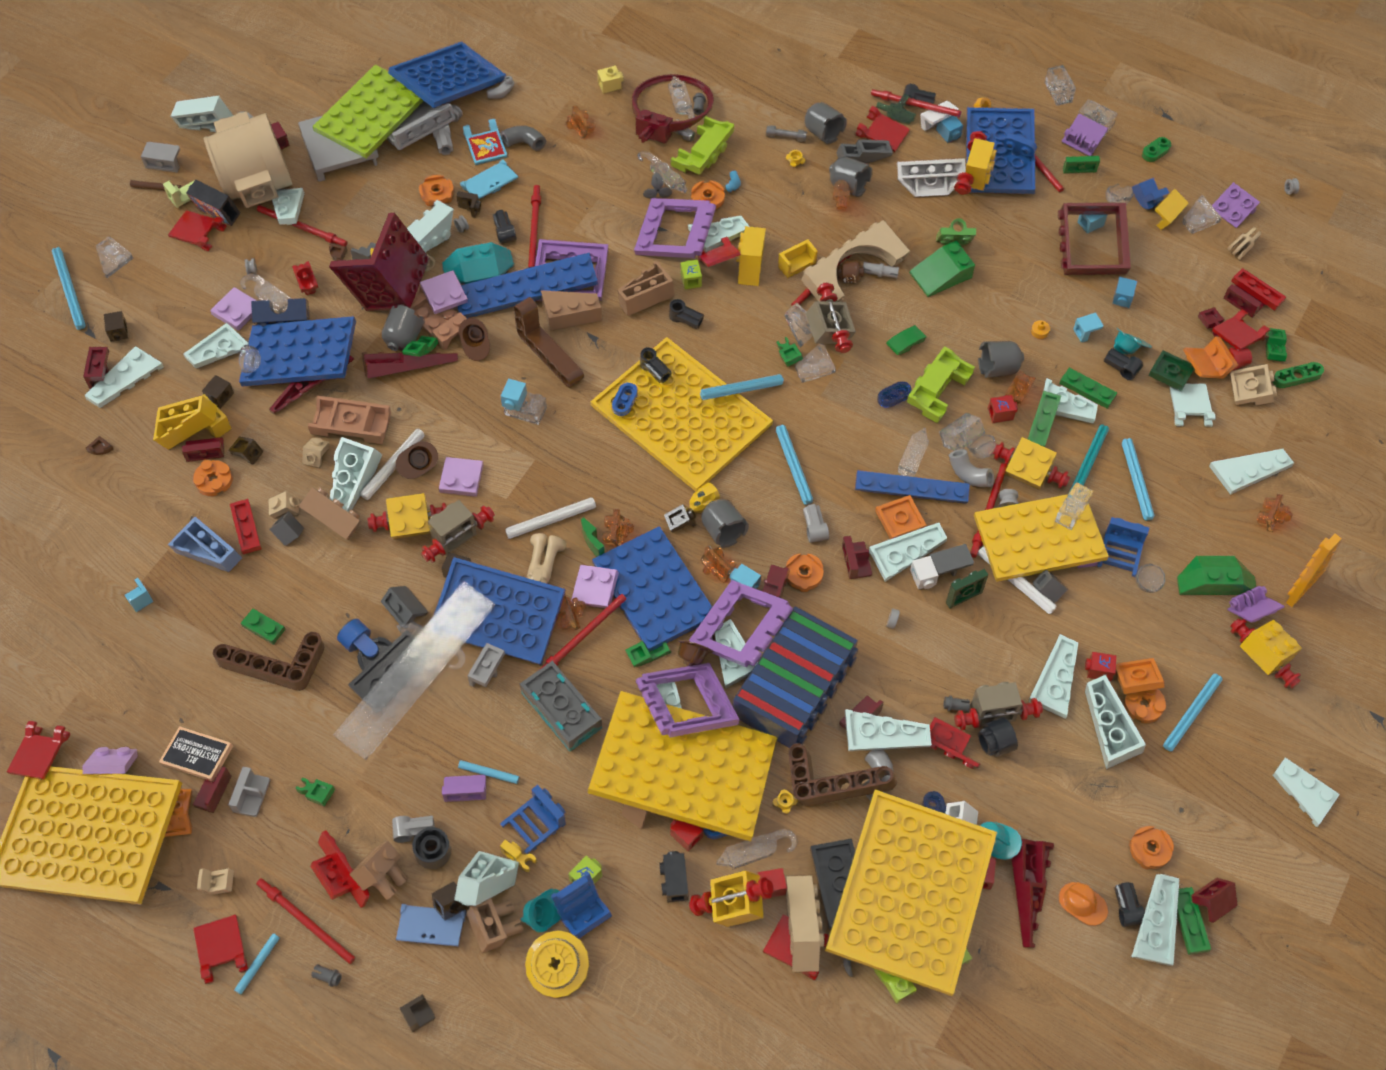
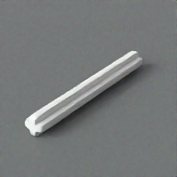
(390, 466)
(550, 518)
(1027, 588)

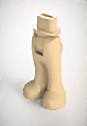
(543, 572)

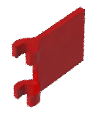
(883, 129)
(195, 227)
(719, 254)
(1238, 333)
(37, 752)
(219, 944)
(779, 945)

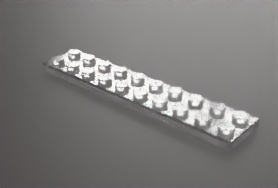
(414, 670)

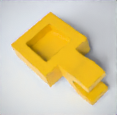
(514, 853)

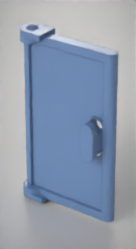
(426, 921)

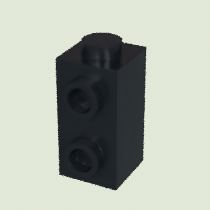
(675, 875)

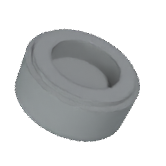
(893, 618)

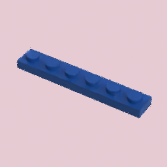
(912, 486)

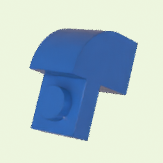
(1148, 193)

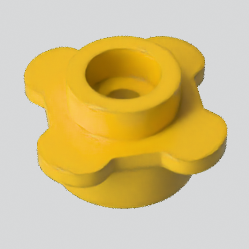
(795, 158)
(785, 795)

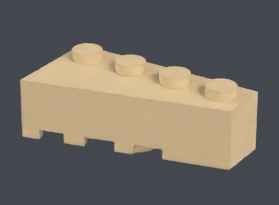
(804, 923)

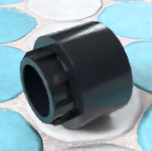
(998, 737)
(427, 838)

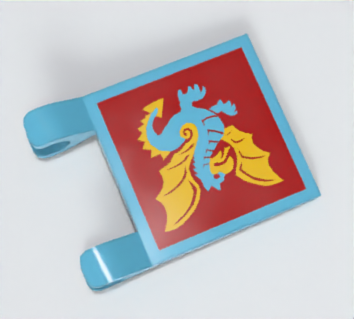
(486, 145)

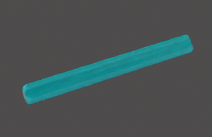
(1091, 455)

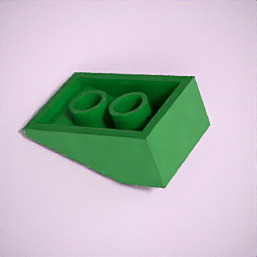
(943, 269)

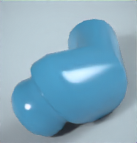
(734, 183)

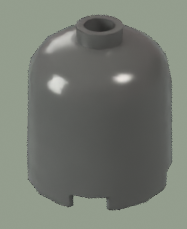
(825, 122)
(853, 172)
(401, 327)
(1000, 358)
(724, 522)

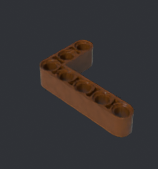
(543, 345)
(271, 665)
(835, 782)

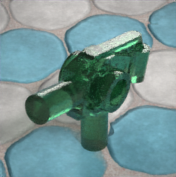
(897, 112)

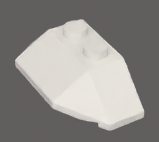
(930, 176)

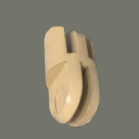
(1245, 242)

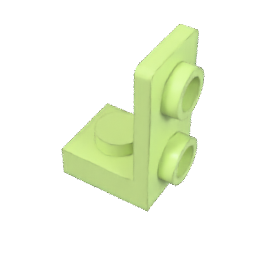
(176, 195)

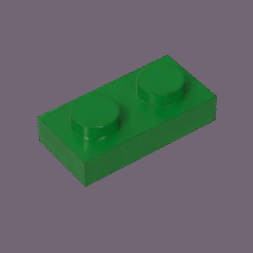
(1081, 164)
(263, 626)

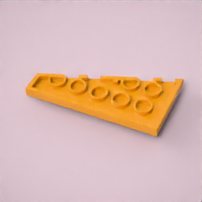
(1314, 569)

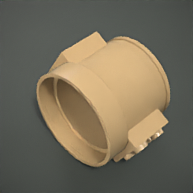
(247, 158)

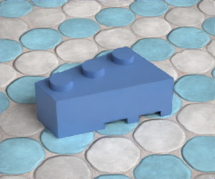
(205, 546)

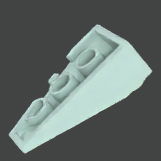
(352, 471)

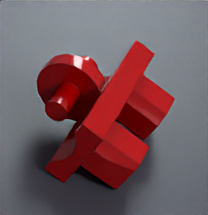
(305, 278)

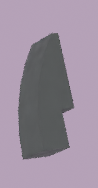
(866, 150)

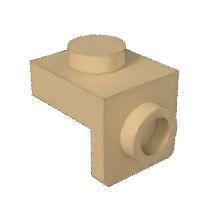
(313, 451)
(282, 504)
(215, 881)

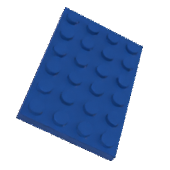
(447, 74)
(1011, 169)
(301, 351)
(658, 588)
(521, 614)

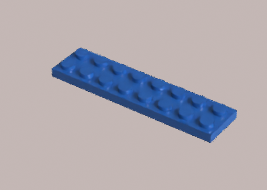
(514, 287)

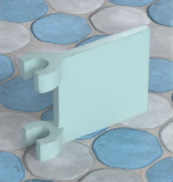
(1192, 401)

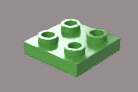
(949, 235)

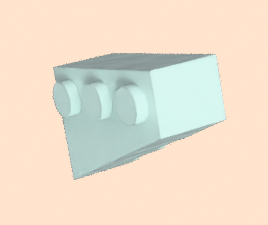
(200, 113)
(433, 227)
(485, 878)

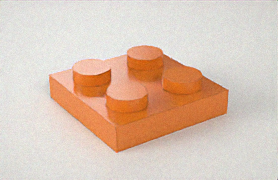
(900, 517)
(1139, 676)

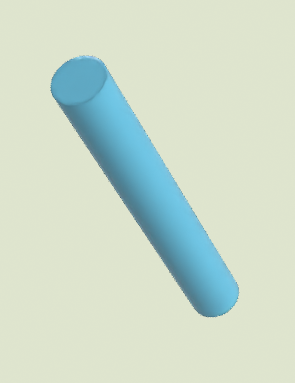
(488, 772)
(256, 964)

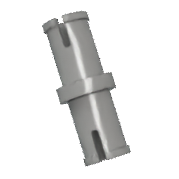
(881, 270)

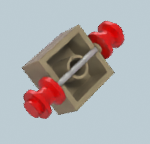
(831, 320)
(453, 528)
(997, 702)

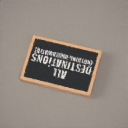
(196, 754)

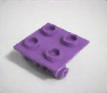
(1084, 135)
(1235, 205)
(1254, 605)

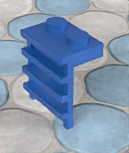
(1125, 536)
(546, 811)
(580, 906)

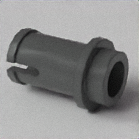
(699, 100)
(956, 704)
(327, 975)

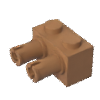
(374, 869)
(487, 925)

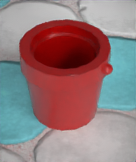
(1242, 357)

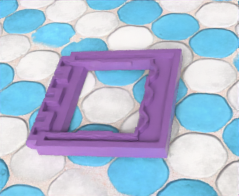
(697, 235)
(564, 249)
(761, 636)
(710, 688)

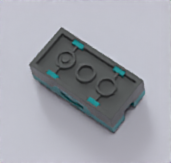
(561, 706)

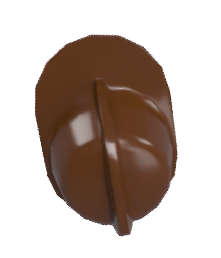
(474, 339)
(416, 460)
(692, 652)

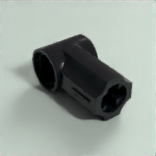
(915, 93)
(504, 229)
(684, 314)
(654, 365)
(1127, 366)
(1129, 909)

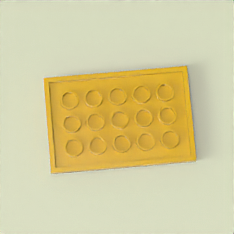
(1028, 540)

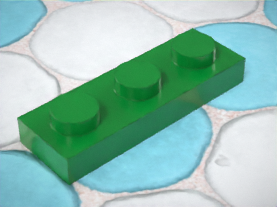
(1088, 388)
(1044, 418)
(1191, 923)

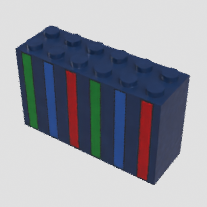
(795, 678)

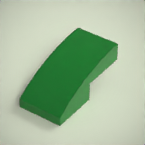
(906, 339)
(1275, 345)
(421, 347)
(590, 536)
(640, 656)

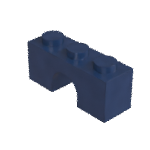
(264, 314)

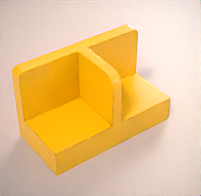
(1170, 208)

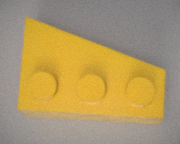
(751, 250)
(182, 420)

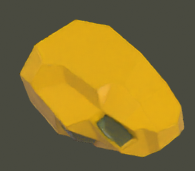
(702, 497)

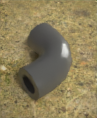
(523, 134)

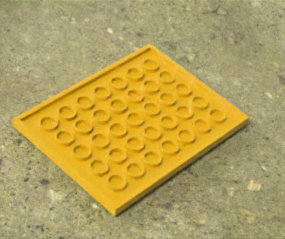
(676, 425)
(694, 777)
(86, 834)
(912, 892)

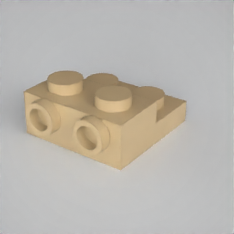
(1253, 385)

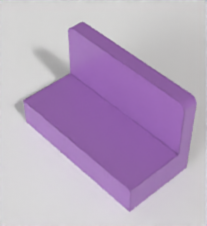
(464, 788)

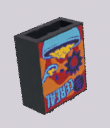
(213, 202)

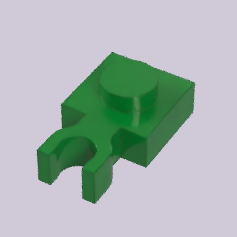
(789, 353)
(318, 792)

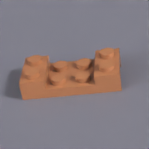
(441, 325)
(350, 419)

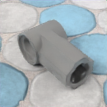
(443, 139)
(816, 528)
(407, 828)

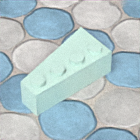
(1113, 725)

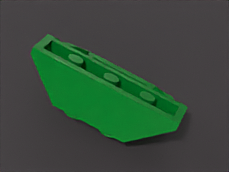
(1215, 577)

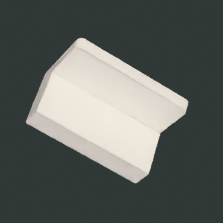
(931, 118)

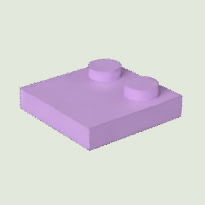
(443, 292)
(234, 309)
(461, 476)
(595, 586)
(110, 761)

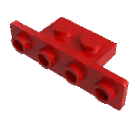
(951, 740)
(335, 872)

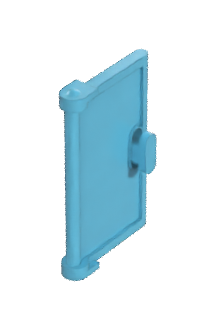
(489, 180)

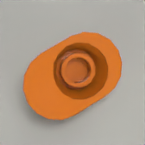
(1083, 903)

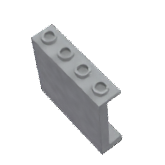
(421, 123)
(327, 154)

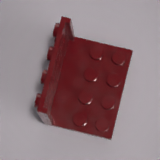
(390, 274)

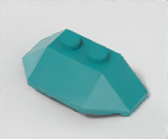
(478, 262)

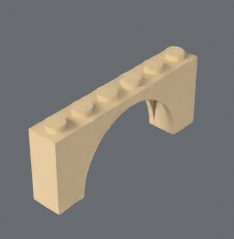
(876, 241)

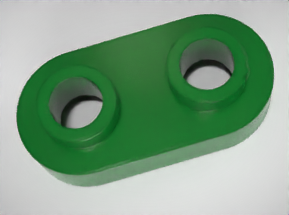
(1156, 149)

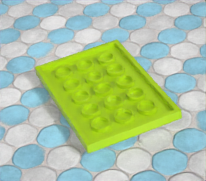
(368, 112)

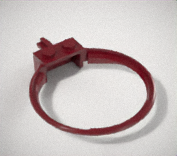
(658, 126)

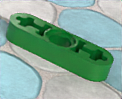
(1291, 380)

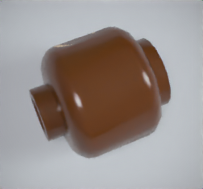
(850, 271)

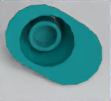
(1128, 343)
(1007, 840)
(541, 912)

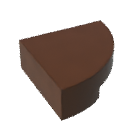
(337, 252)
(99, 447)

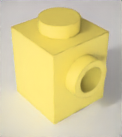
(609, 79)

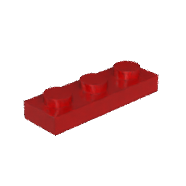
(1258, 289)
(245, 526)

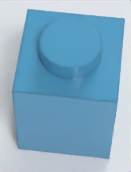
(950, 128)
(1124, 292)

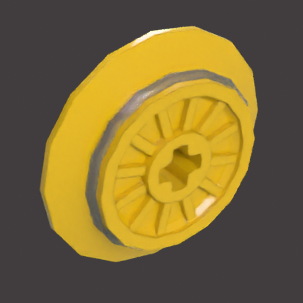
(571, 970)

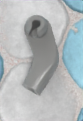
(502, 90)

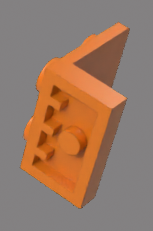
(1212, 361)
(180, 820)

